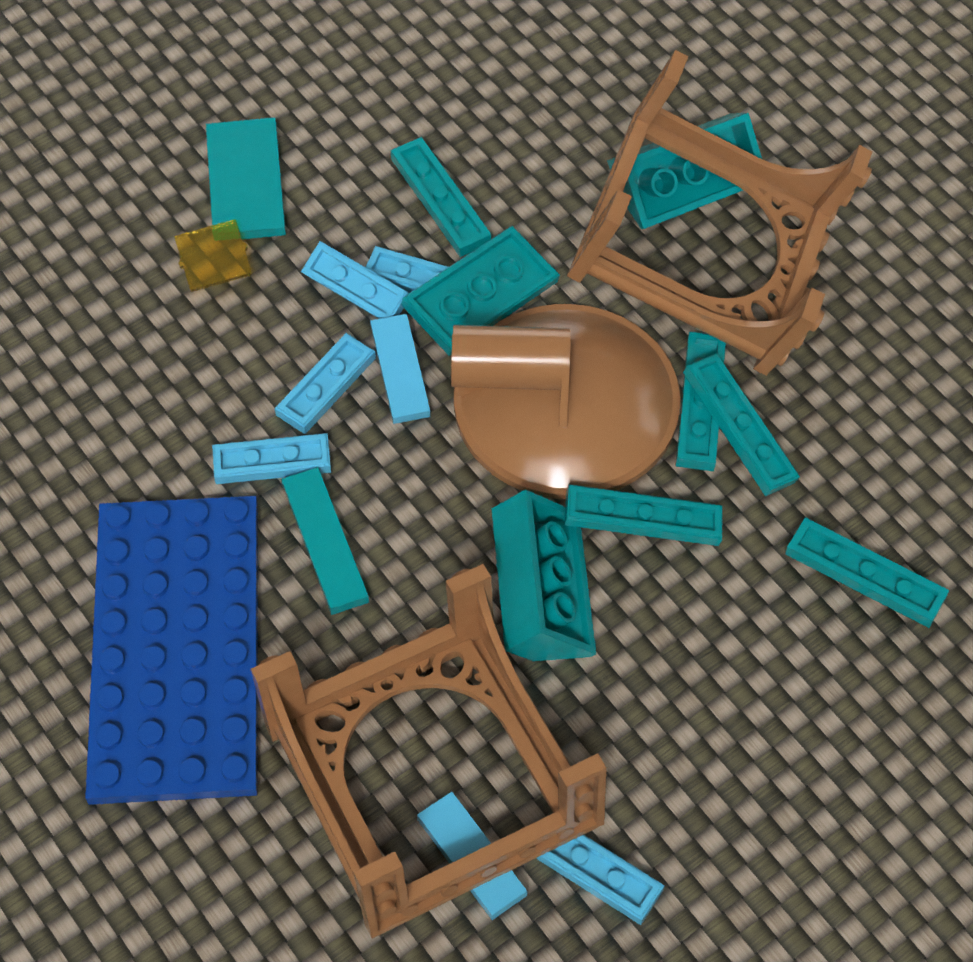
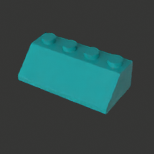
(670, 185)
(541, 580)

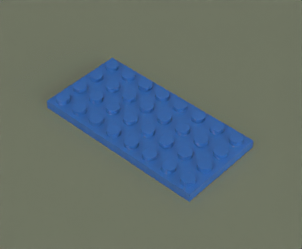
(174, 652)

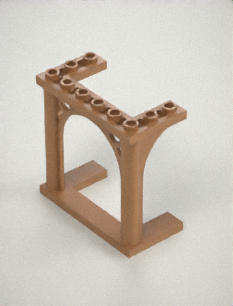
(802, 193)
(291, 715)

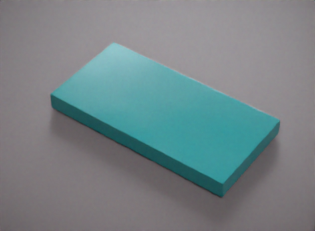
(246, 176)
(481, 287)

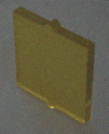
(213, 255)

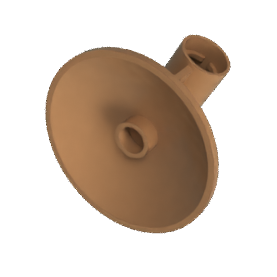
(563, 398)

